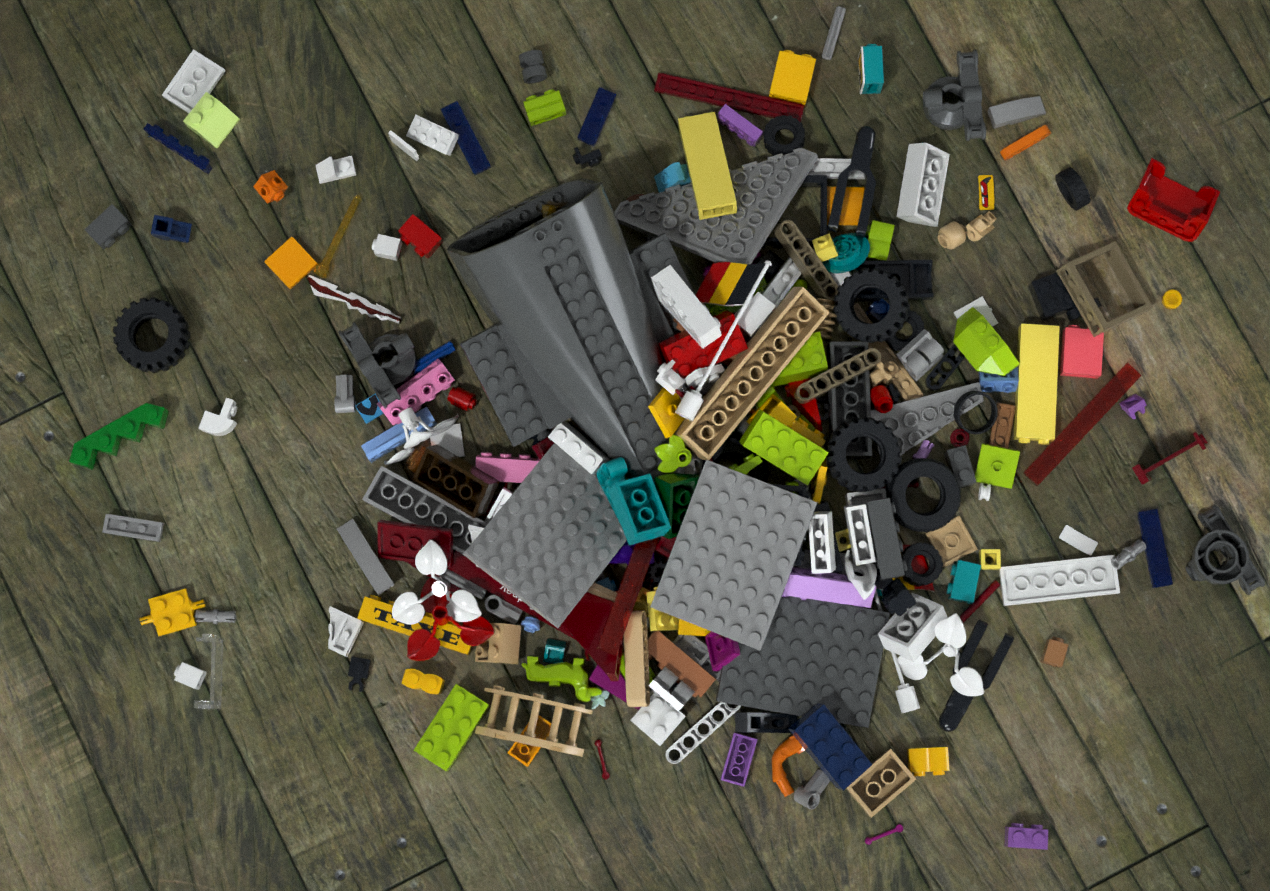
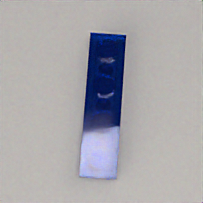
(467, 140)
(172, 143)
(1155, 548)

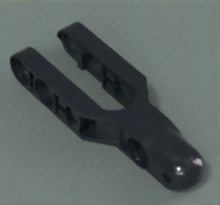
(859, 162)
(959, 703)

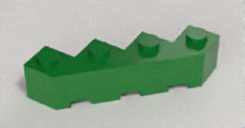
(109, 437)

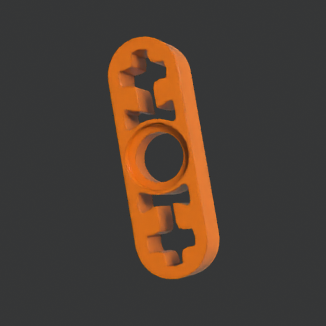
(1025, 142)

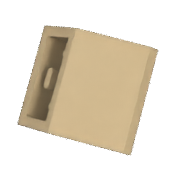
(501, 646)

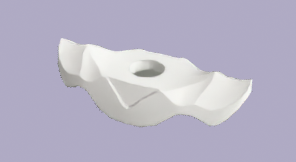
(864, 584)

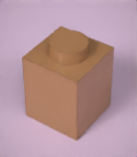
(1054, 652)

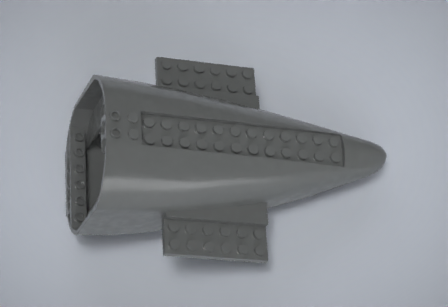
(570, 321)

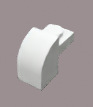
(220, 424)

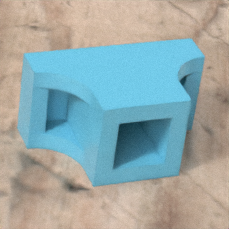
(672, 176)

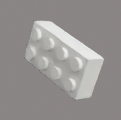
(432, 135)

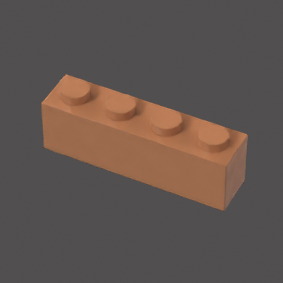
(679, 663)

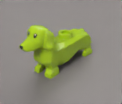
(562, 673)

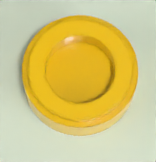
(1171, 299)

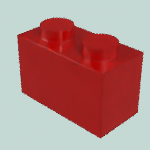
(420, 237)

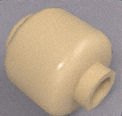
(952, 235)

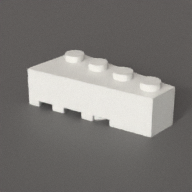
(686, 307)

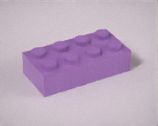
(739, 125)
(738, 759)

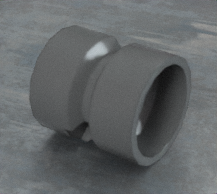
(532, 66)

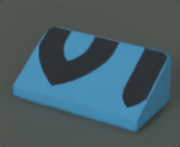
(369, 409)

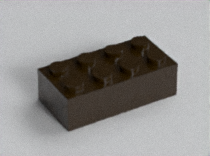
(455, 481)

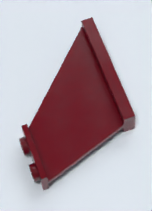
(1142, 473)
(586, 626)

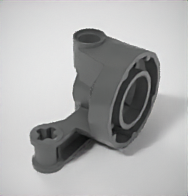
(968, 110)
(390, 374)
(1238, 563)

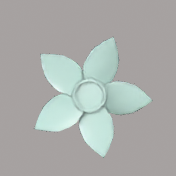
(599, 699)

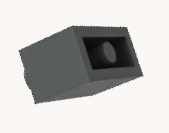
(108, 227)
(960, 464)

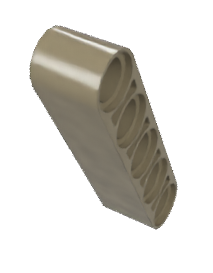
(805, 250)
(844, 369)

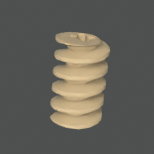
(824, 327)

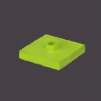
(996, 465)

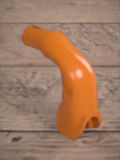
(784, 750)

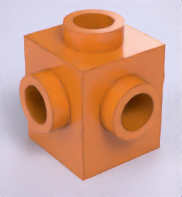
(271, 187)

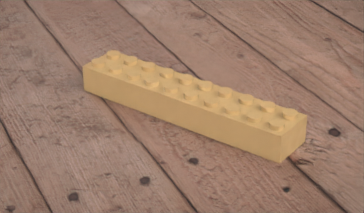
(752, 372)

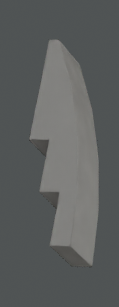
(365, 557)
(697, 651)

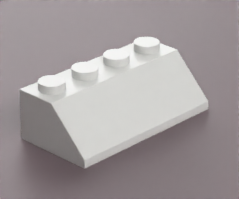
(923, 184)

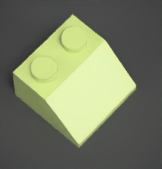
(211, 120)

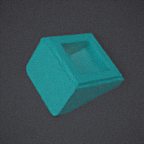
(554, 651)

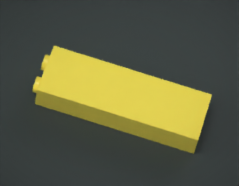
(707, 165)
(1037, 383)

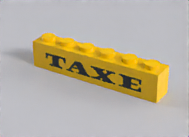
(380, 614)

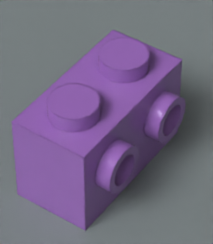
(1021, 837)

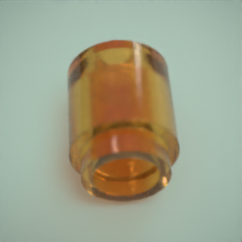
(415, 458)

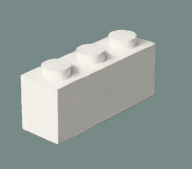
(578, 447)
(859, 534)
(822, 542)

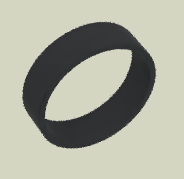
(991, 421)

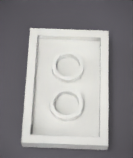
(192, 81)

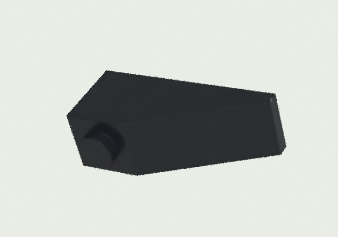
(763, 722)

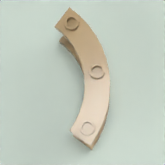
(529, 737)

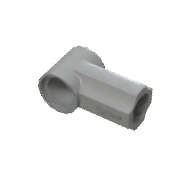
(344, 398)
(505, 610)
(809, 794)

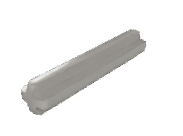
(833, 33)
(463, 583)

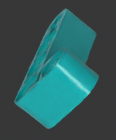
(611, 473)

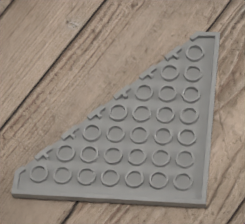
(761, 198)

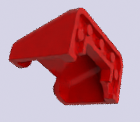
(1171, 204)

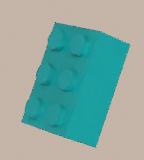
(639, 509)

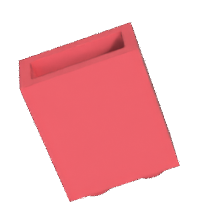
(1081, 353)

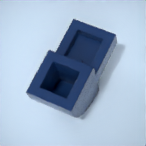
(170, 229)

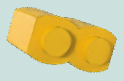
(427, 682)
(928, 760)

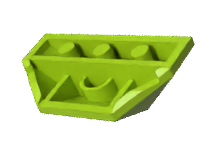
(983, 345)

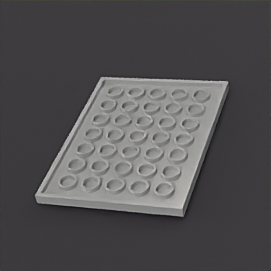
(550, 537)
(733, 554)

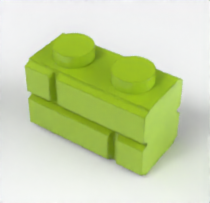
(544, 107)

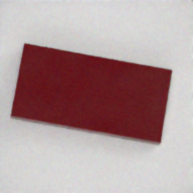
(405, 540)

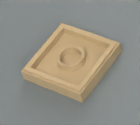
(952, 541)

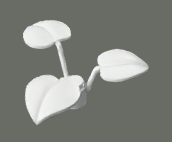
(410, 421)
(433, 561)
(953, 634)

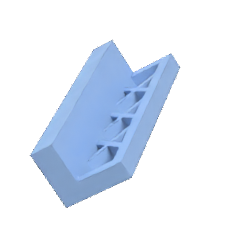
(394, 437)

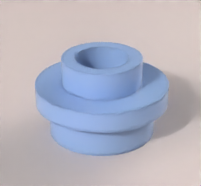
(530, 624)

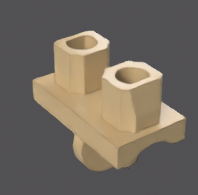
(980, 226)
(883, 373)

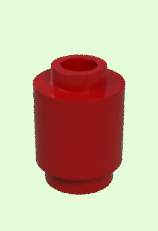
(462, 399)
(881, 399)

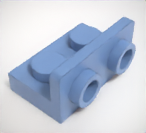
(997, 383)

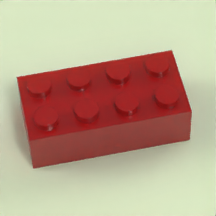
(690, 355)

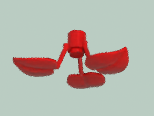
(424, 645)

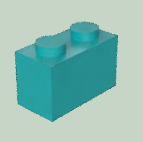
(963, 582)

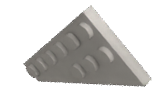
(924, 416)

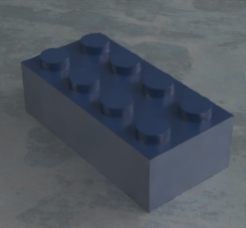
(830, 746)

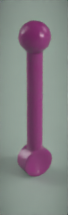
(899, 828)

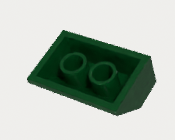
(675, 494)

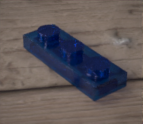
(596, 116)

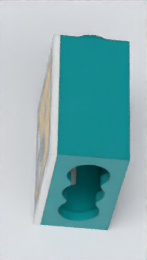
(870, 69)

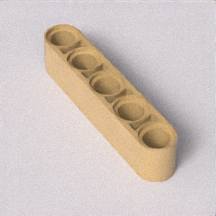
(637, 660)

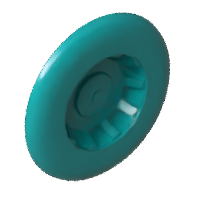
(851, 253)

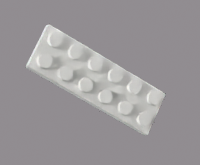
(1058, 580)

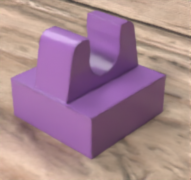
(1132, 405)

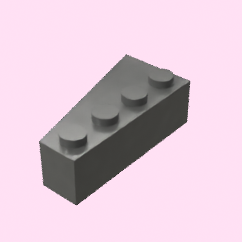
(885, 539)

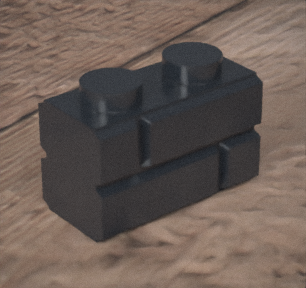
(897, 597)

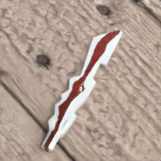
(353, 301)

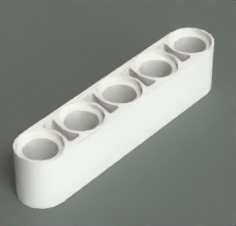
(699, 738)

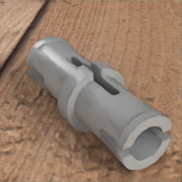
(1128, 554)
(215, 616)

